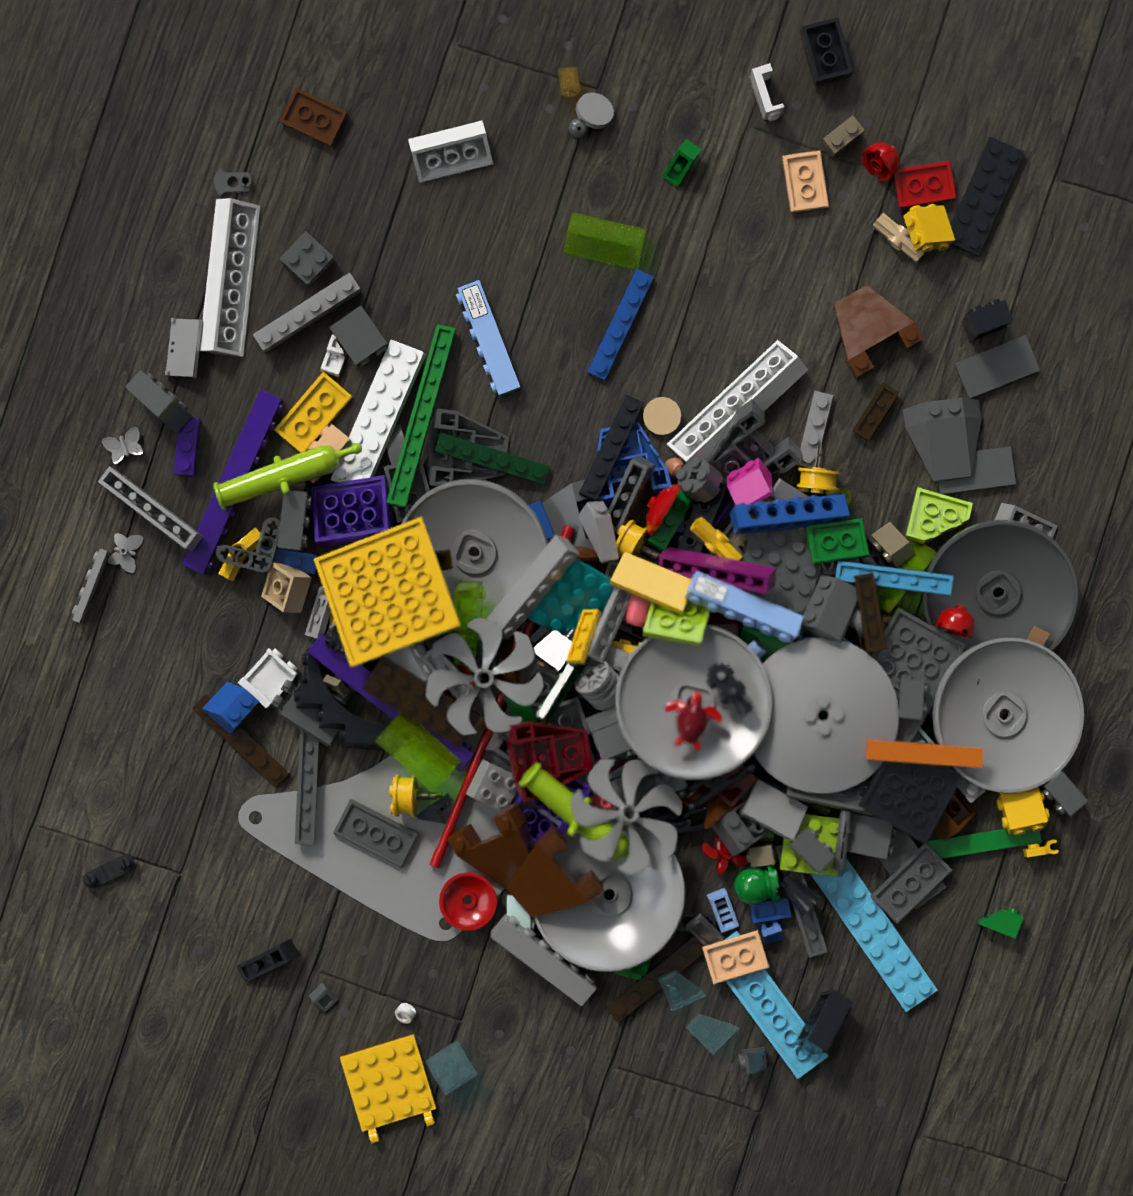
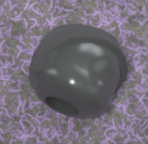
(578, 134)

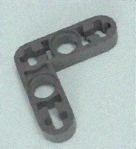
(259, 553)

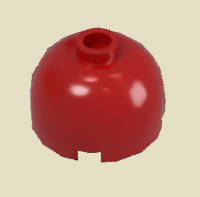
(881, 160)
(956, 621)

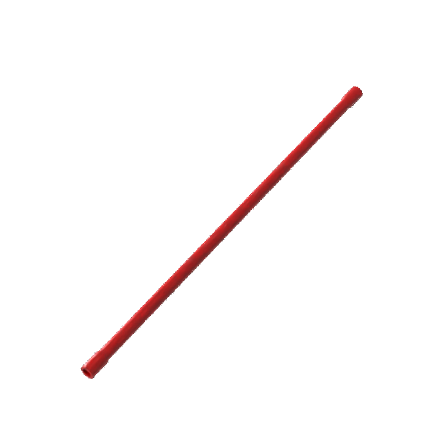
(440, 851)

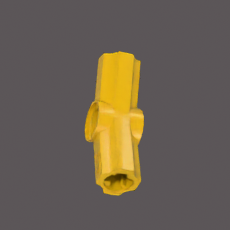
(714, 539)
(249, 543)

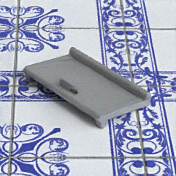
(184, 347)

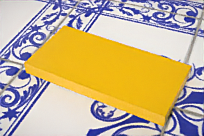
(313, 413)
(651, 582)

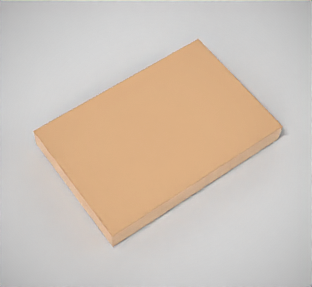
(805, 181)
(735, 957)

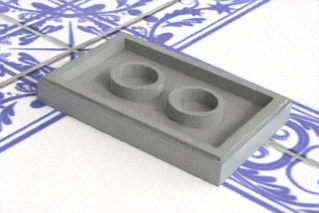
(774, 810)

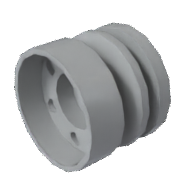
(598, 684)

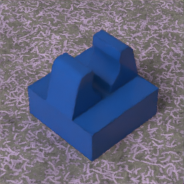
(773, 933)

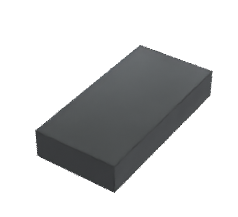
(704, 931)

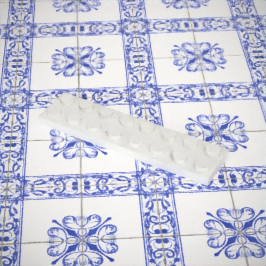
(380, 411)

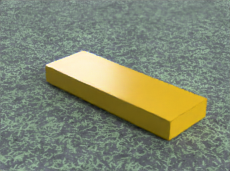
(583, 636)

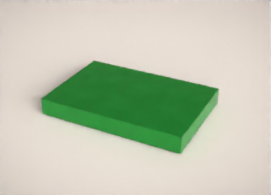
(837, 541)

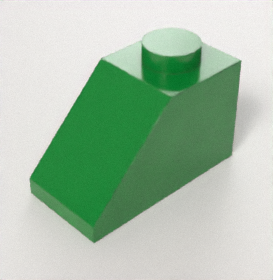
(681, 162)
(1003, 921)

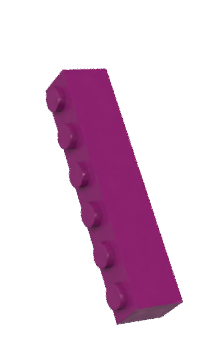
(730, 571)

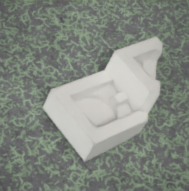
(333, 359)

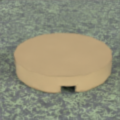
(662, 416)

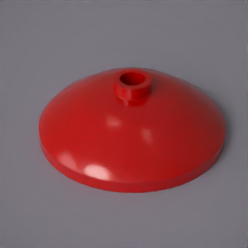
(660, 506)
(464, 915)

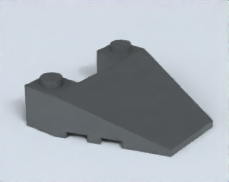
(744, 444)
(563, 510)

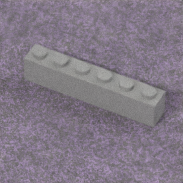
(307, 312)
(150, 509)
(533, 585)
(543, 959)

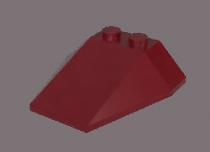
(559, 750)

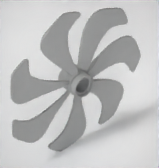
(520, 693)
(659, 796)

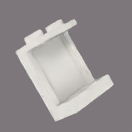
(757, 78)
(268, 676)

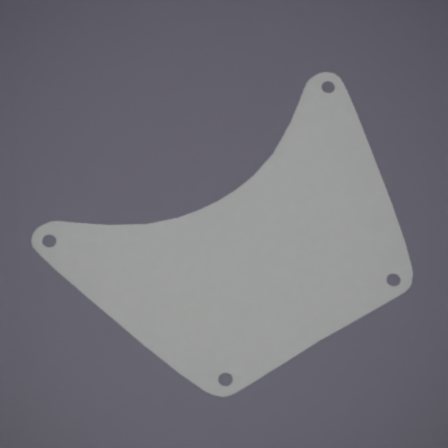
(401, 894)

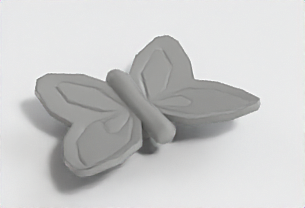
(123, 447)
(123, 552)

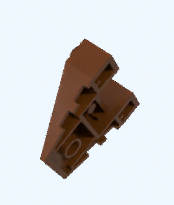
(867, 321)
(500, 854)
(544, 884)

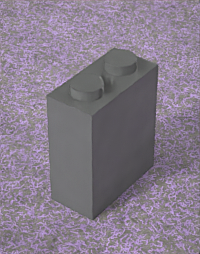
(359, 337)
(870, 837)

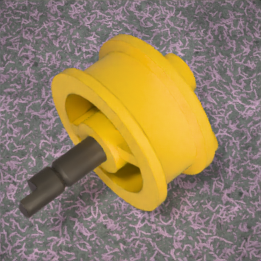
(818, 477)
(633, 540)
(406, 795)

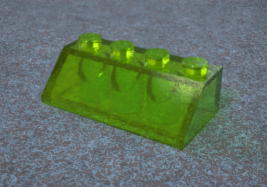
(604, 240)
(890, 597)
(469, 606)
(418, 751)

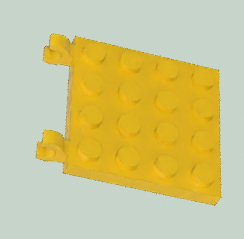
(388, 1084)

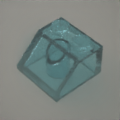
(451, 1067)

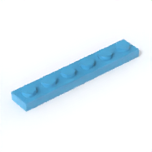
(898, 578)

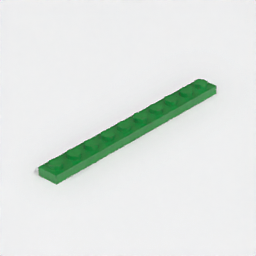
(421, 416)

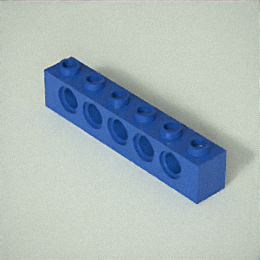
(744, 524)

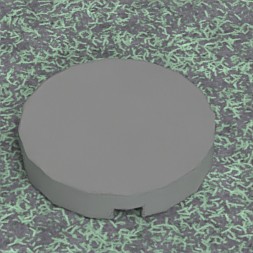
(594, 110)

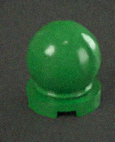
(755, 886)

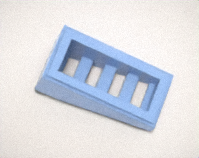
(718, 895)

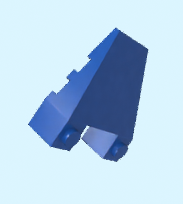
(635, 445)

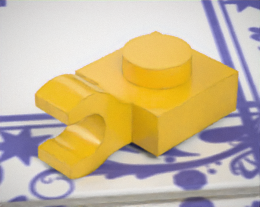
(1036, 850)

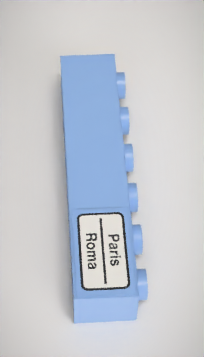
(489, 338)
(743, 607)

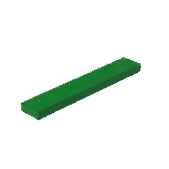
(982, 842)

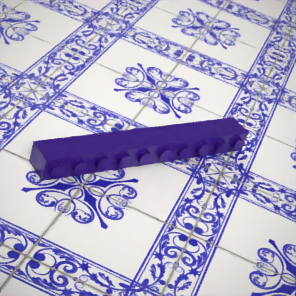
(242, 460)
(357, 676)

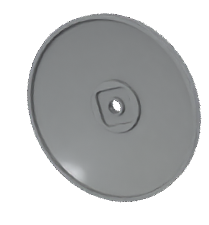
(482, 517)
(673, 671)
(859, 706)
(1041, 707)
(628, 927)

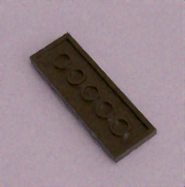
(408, 695)

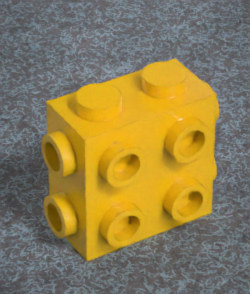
(929, 228)
(1023, 811)

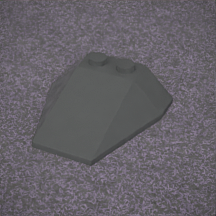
(945, 435)
(445, 468)

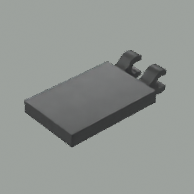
(302, 718)

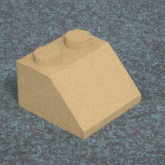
(286, 587)

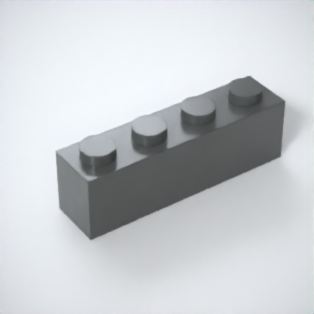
(630, 491)

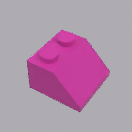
(750, 483)

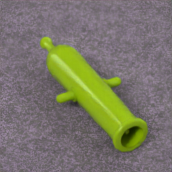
(282, 474)
(559, 800)

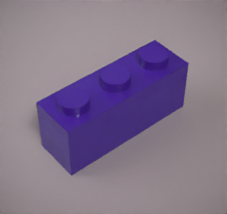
(187, 448)

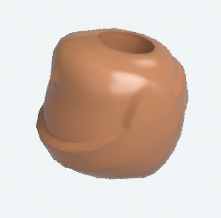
(674, 466)

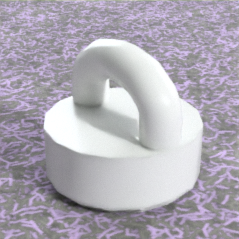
(405, 1013)

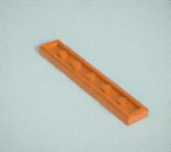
(924, 753)

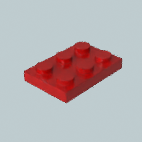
(924, 184)

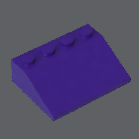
(351, 511)
(542, 818)

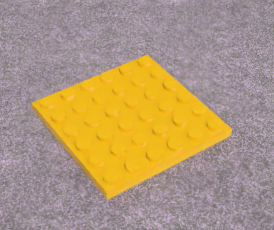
(387, 592)

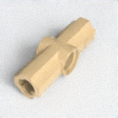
(897, 236)

